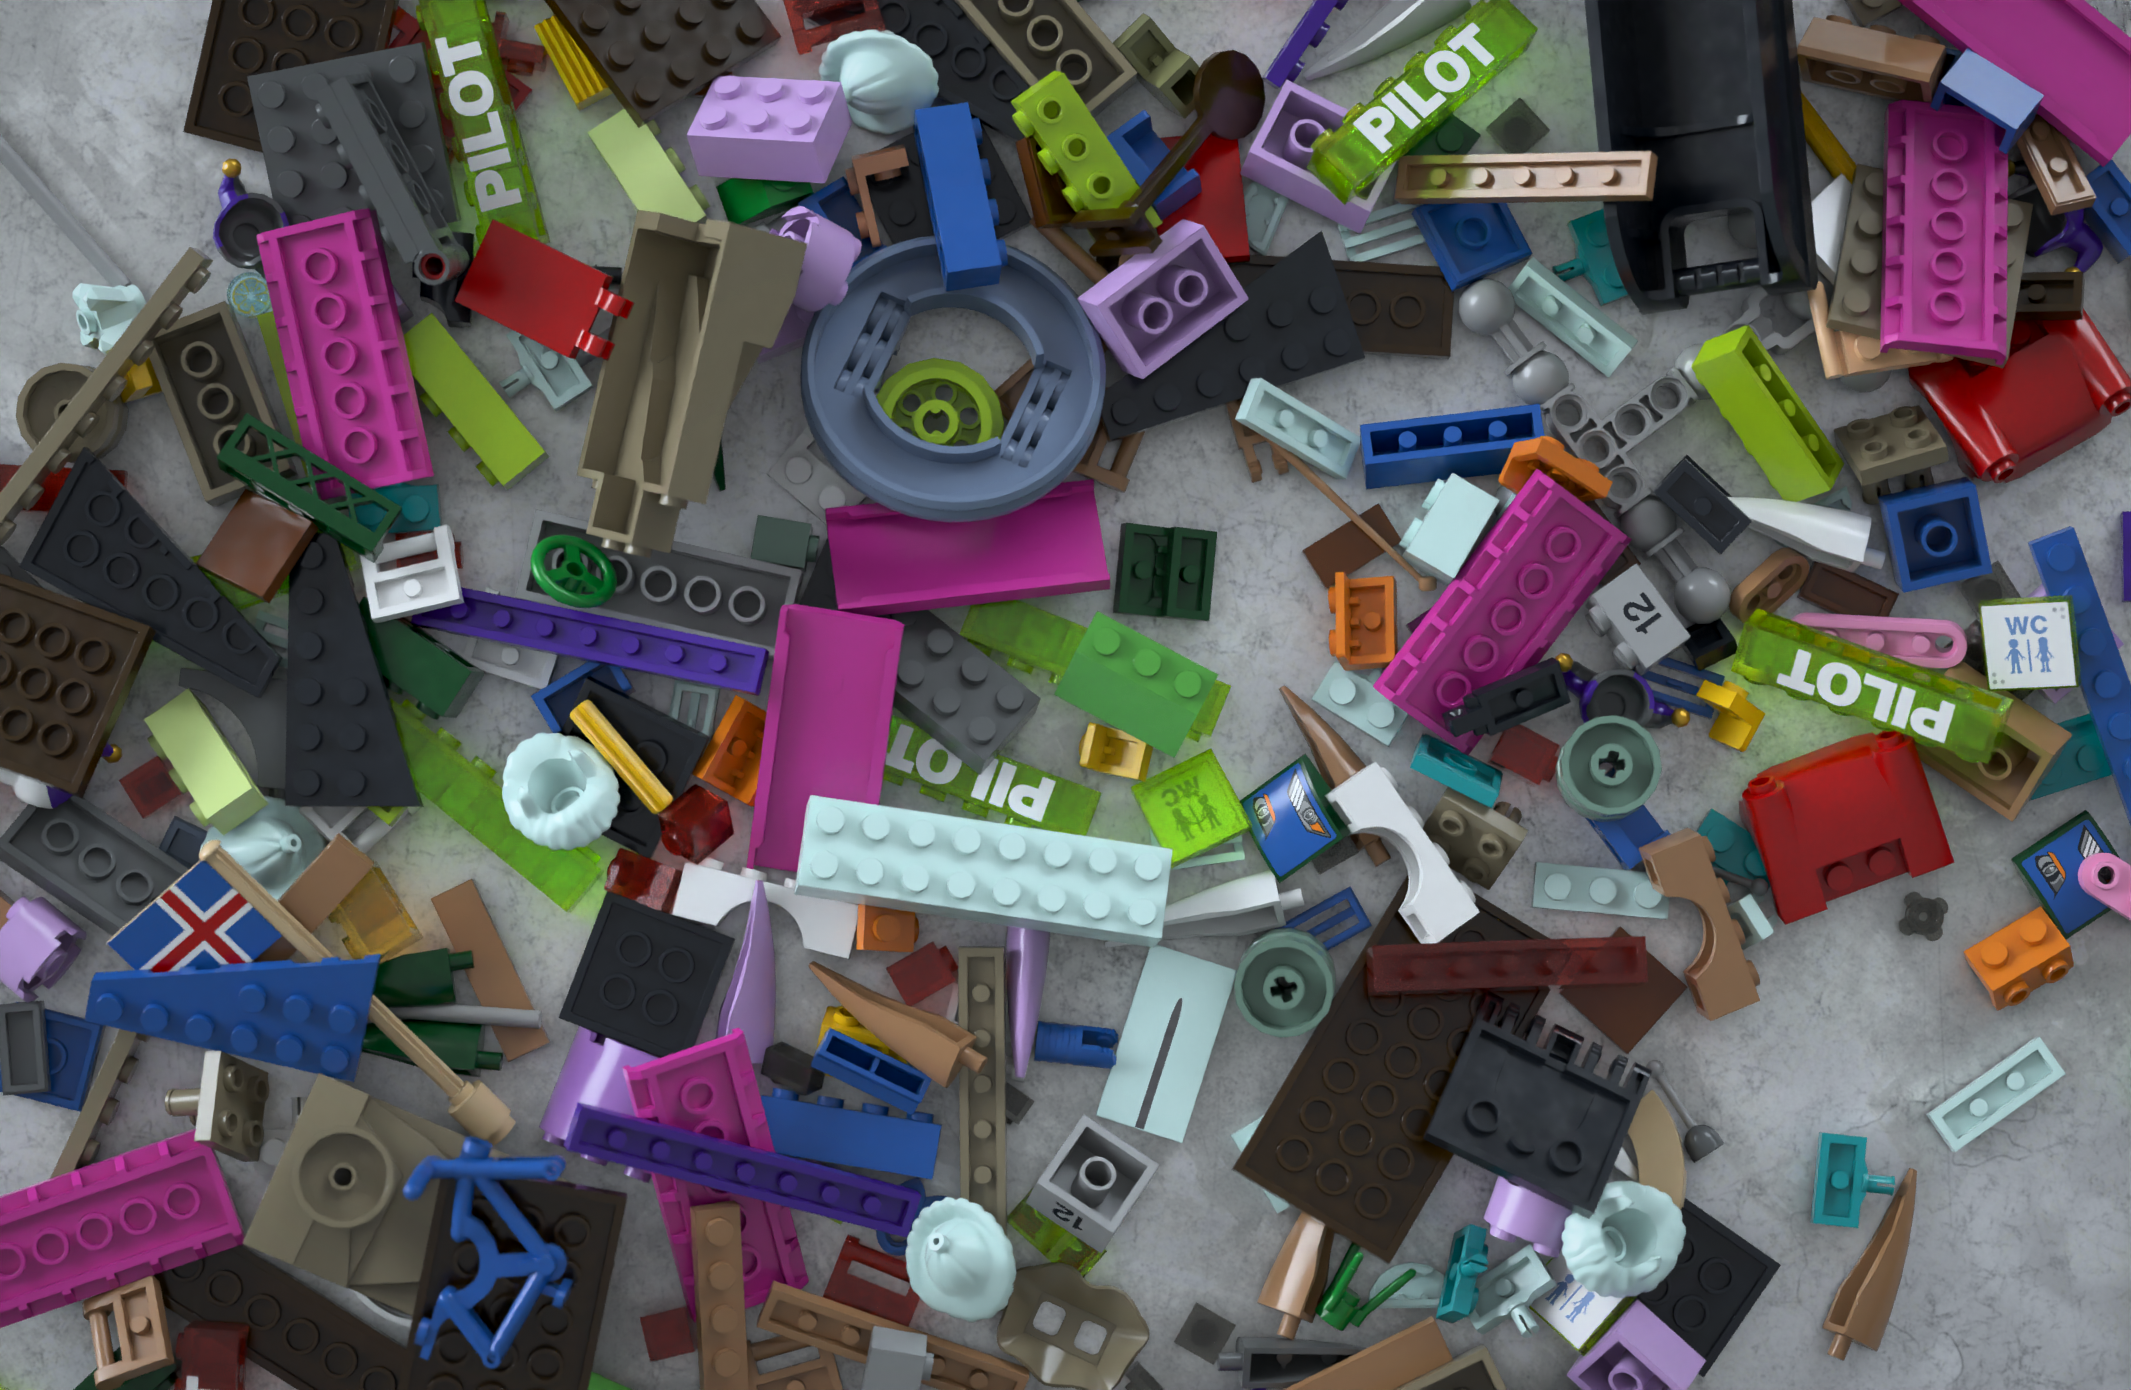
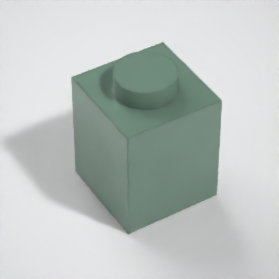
(784, 542)

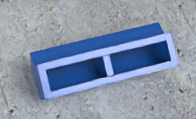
(870, 1071)

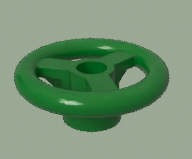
(572, 578)

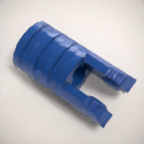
(1075, 1045)

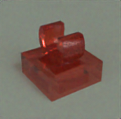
(150, 787)

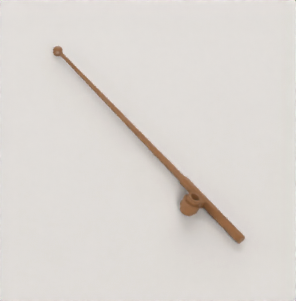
(1096, 273)

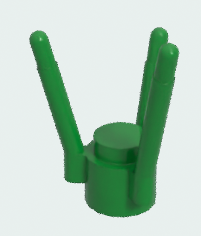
(1340, 1302)

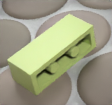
(646, 170)
(204, 763)

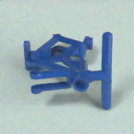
(540, 1263)

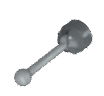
(1699, 1139)

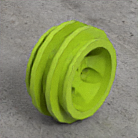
(968, 389)

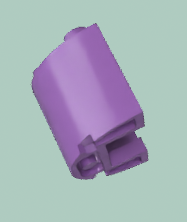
(596, 1078)

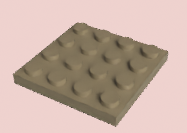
(1857, 282)

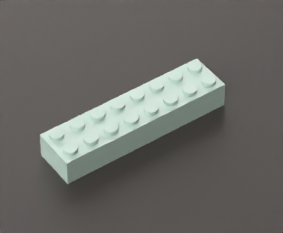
(983, 871)

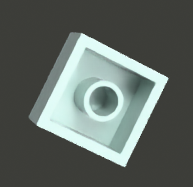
(1449, 529)

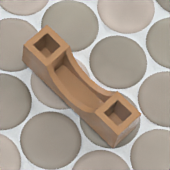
(1719, 974)

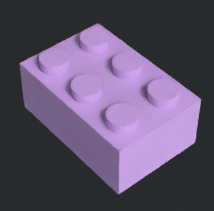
(769, 129)
(1284, 150)
(1163, 299)

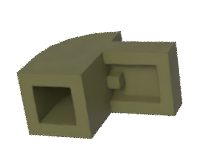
(1159, 65)

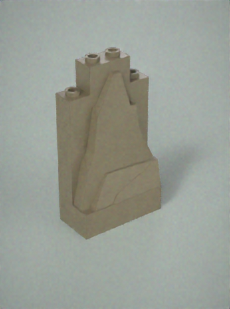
(661, 400)
(380, 1255)

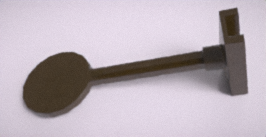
(1228, 106)

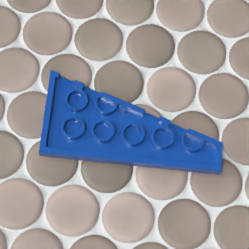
(263, 1011)

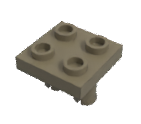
(1891, 447)
(1475, 836)
(226, 1107)

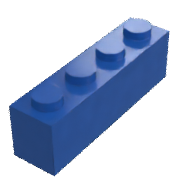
(958, 196)
(1444, 444)
(852, 1136)

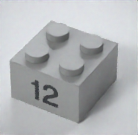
(1635, 621)
(1092, 1183)

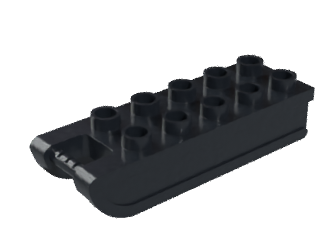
(1723, 113)

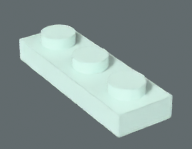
(1571, 317)
(1298, 428)
(1597, 891)
(1996, 1094)

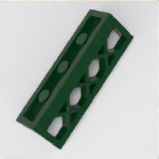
(292, 497)

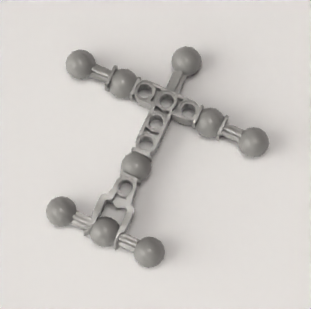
(1543, 379)

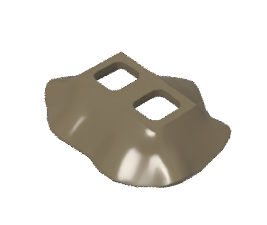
(1055, 1358)

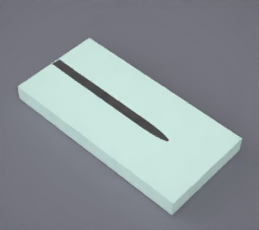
(1166, 1043)

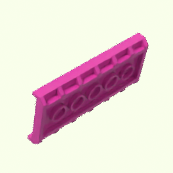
(2058, 50)
(1944, 232)
(345, 350)
(911, 564)
(1503, 604)
(822, 722)
(717, 1095)
(112, 1225)

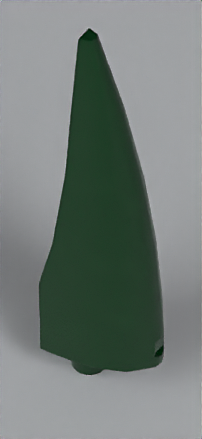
(420, 978)
(454, 1043)

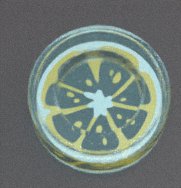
(249, 295)

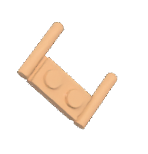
(1856, 354)

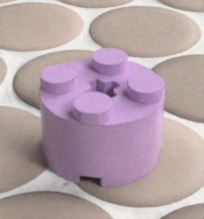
(826, 258)
(36, 946)
(1525, 1214)

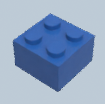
(1935, 534)

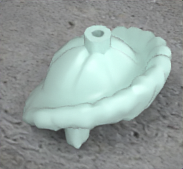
(880, 78)
(559, 791)
(272, 845)
(1626, 1242)
(960, 1260)

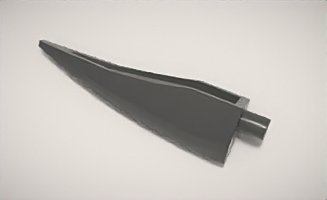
(1281, 1361)

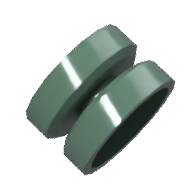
(1623, 746)
(1278, 1008)

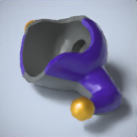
(243, 218)
(2058, 230)
(1619, 694)

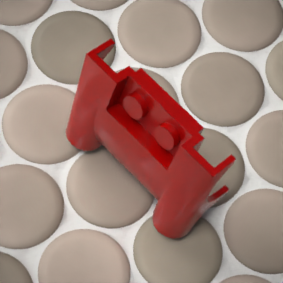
(2046, 399)
(1843, 821)

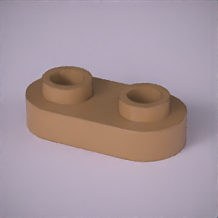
(1769, 584)

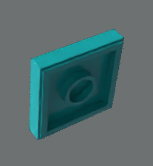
(1457, 770)

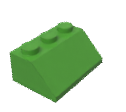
(1135, 684)

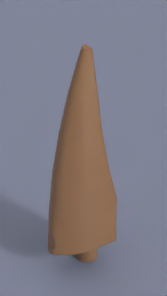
(1335, 762)
(916, 1035)
(1299, 1275)
(1870, 1289)

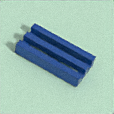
(1705, 712)
(1355, 909)

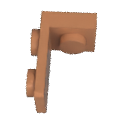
(884, 165)

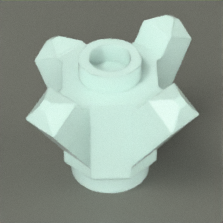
(105, 313)

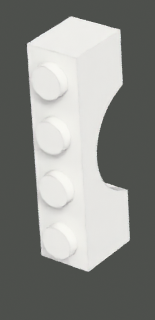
(711, 894)
(1435, 897)

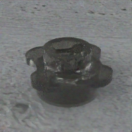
(1935, 913)

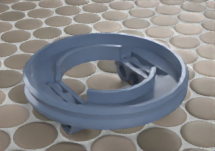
(1046, 435)

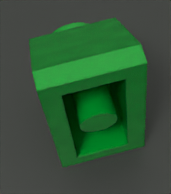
(757, 199)

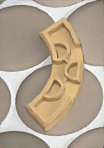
(1658, 1148)

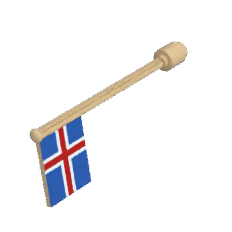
(227, 917)

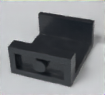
(1702, 504)

